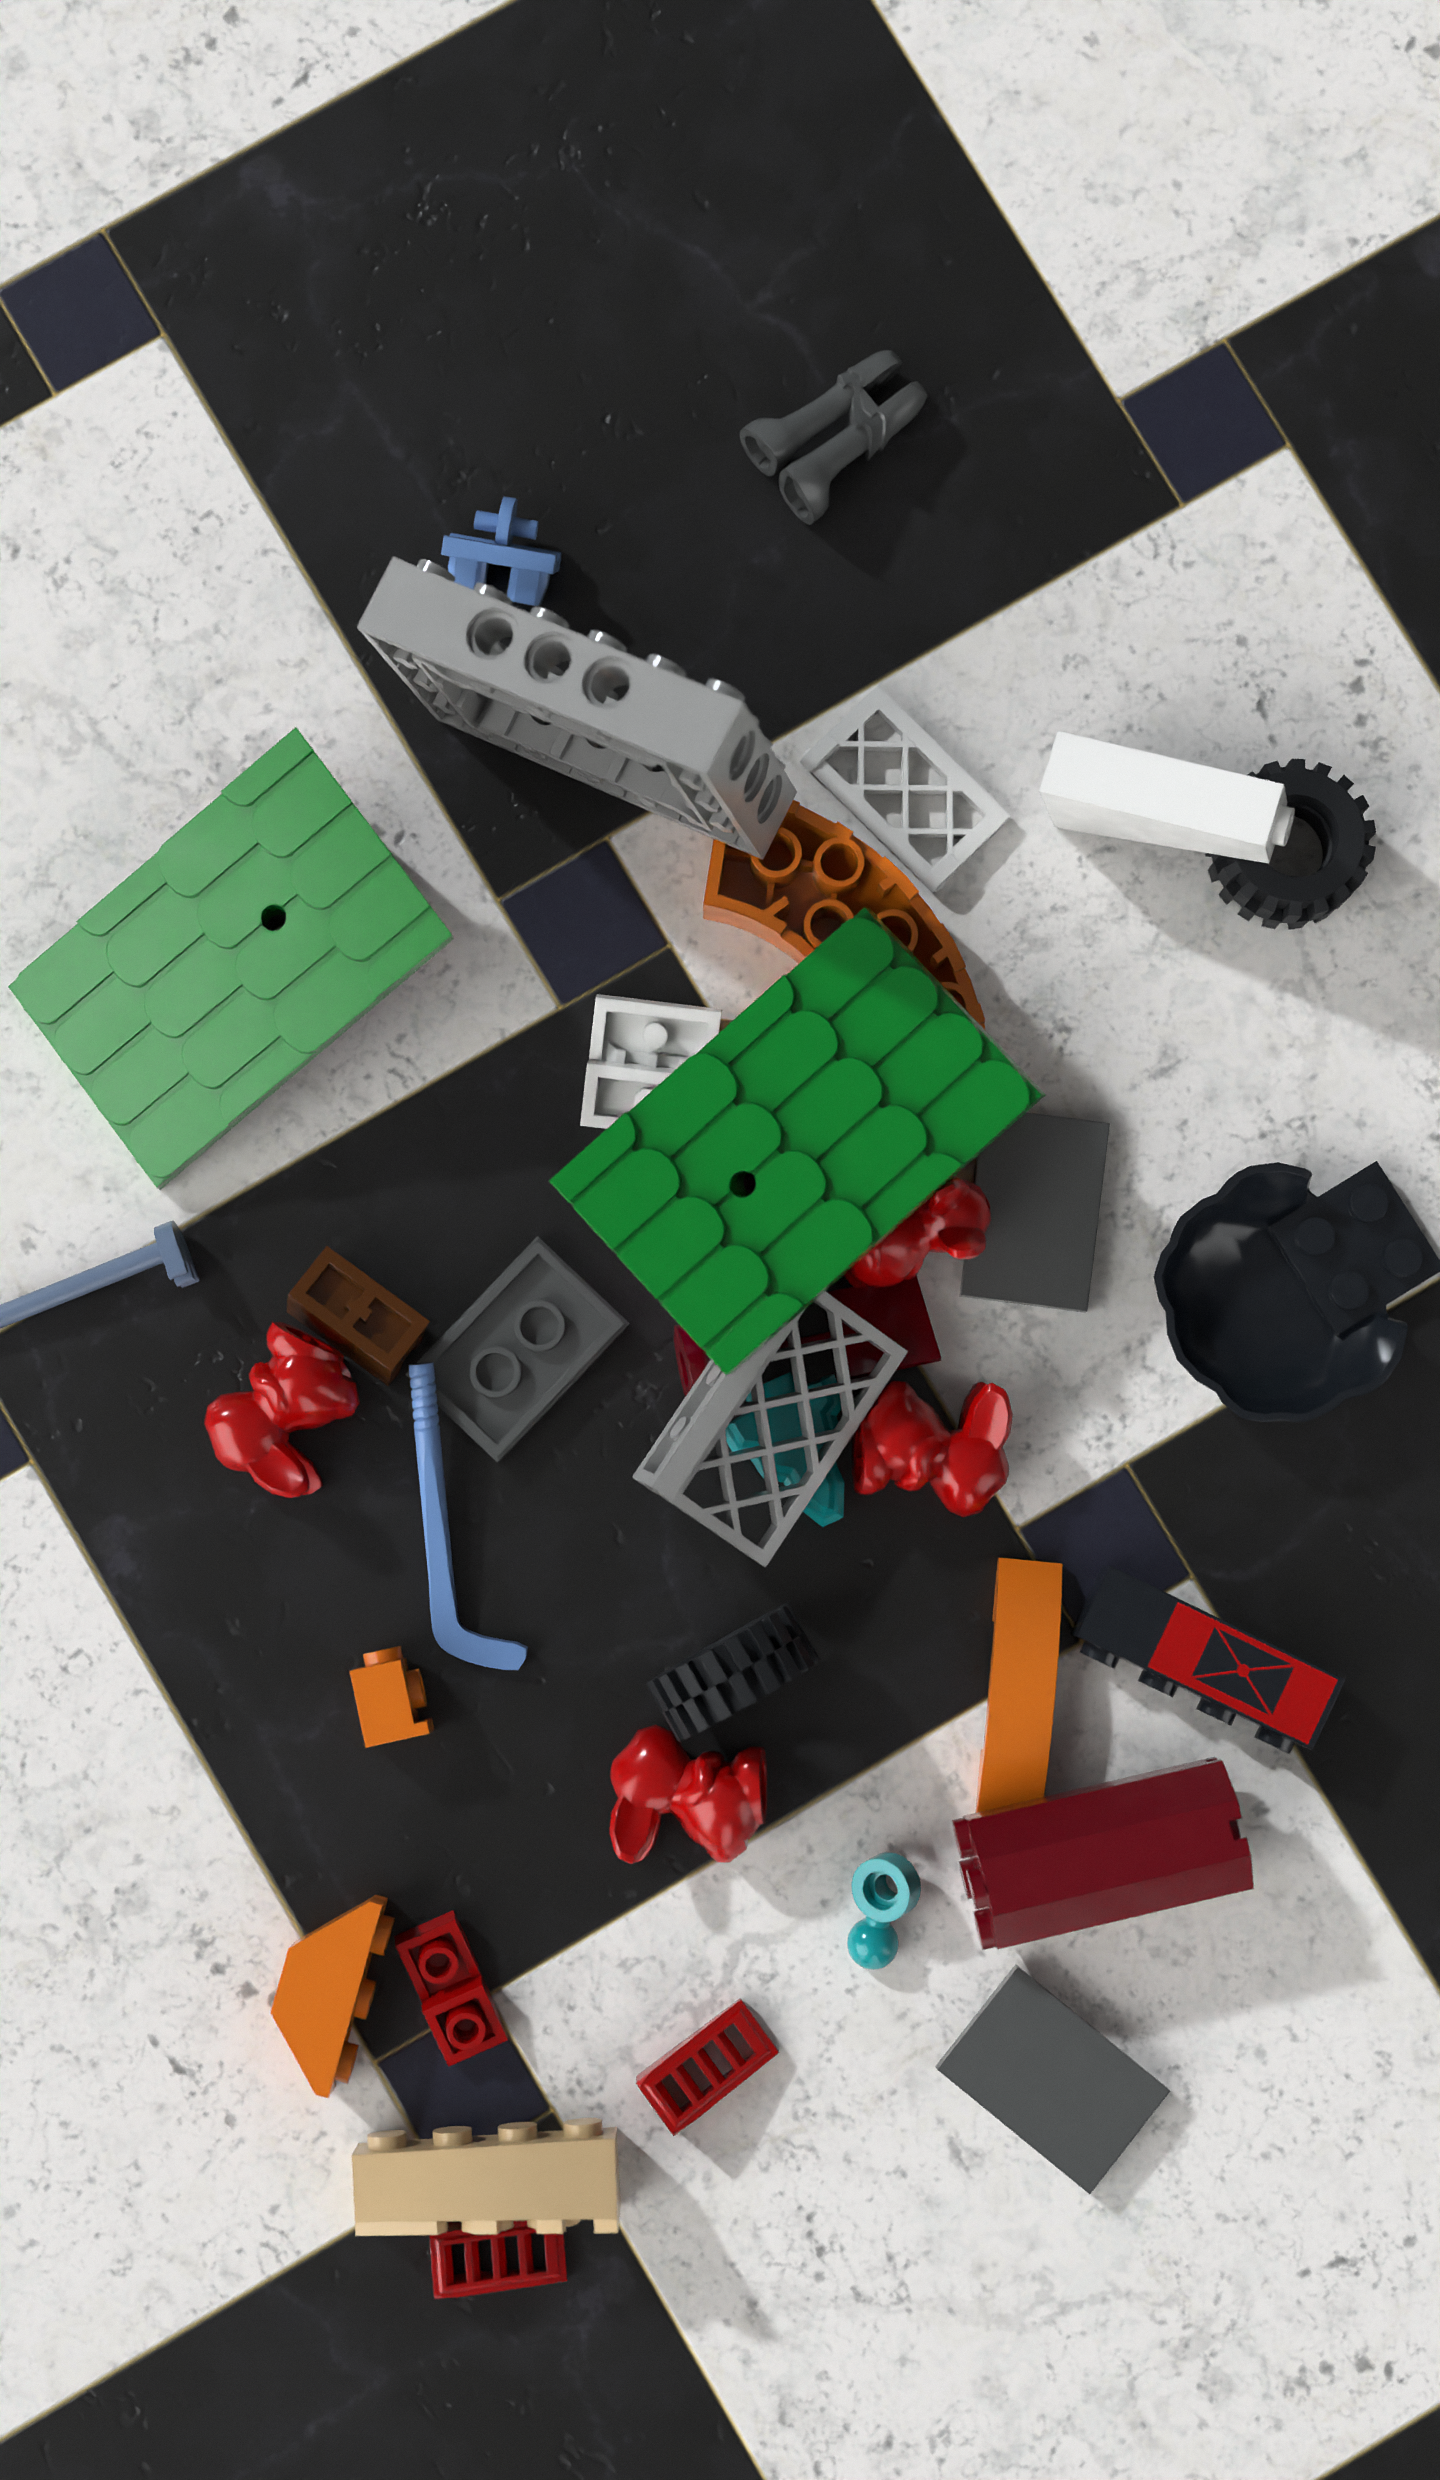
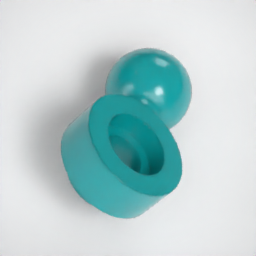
(873, 1939)

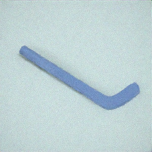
(443, 1603)

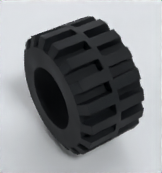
(1344, 845)

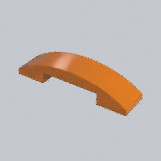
(1021, 1683)

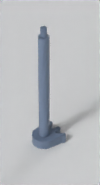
(168, 1249)

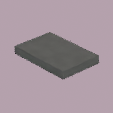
(1044, 1213)
(520, 1348)
(1052, 2079)

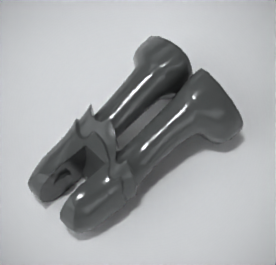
(806, 481)

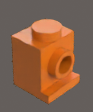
(389, 1698)

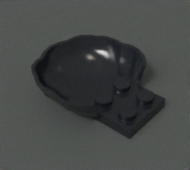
(1289, 1291)

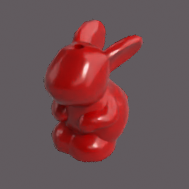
(947, 1222)
(295, 1390)
(911, 1445)
(711, 1797)

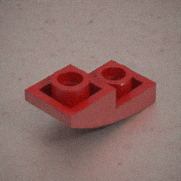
(451, 1988)

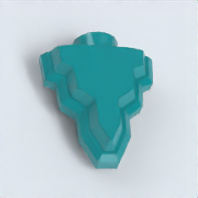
(784, 1424)

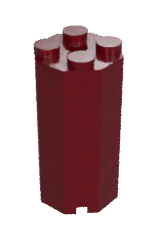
(1103, 1853)

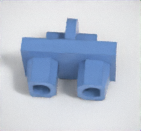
(529, 565)

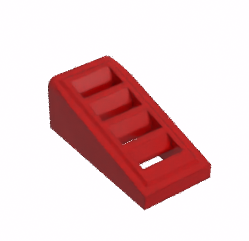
(677, 2117)
(475, 2282)

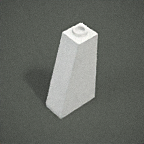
(1162, 800)

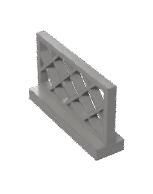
(719, 1397)

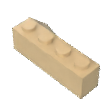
(488, 2180)

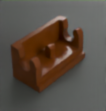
(356, 1315)

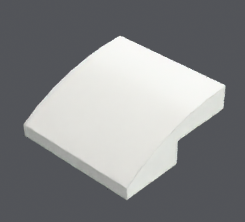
(637, 1048)

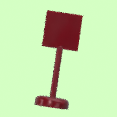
(893, 1310)

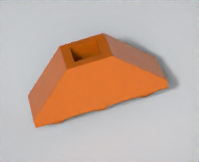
(327, 1988)

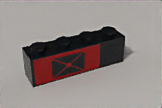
(1206, 1657)

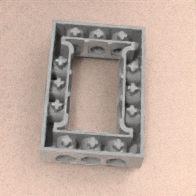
(450, 656)

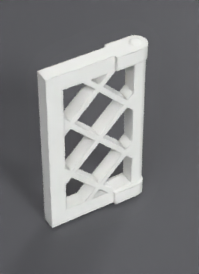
(912, 739)

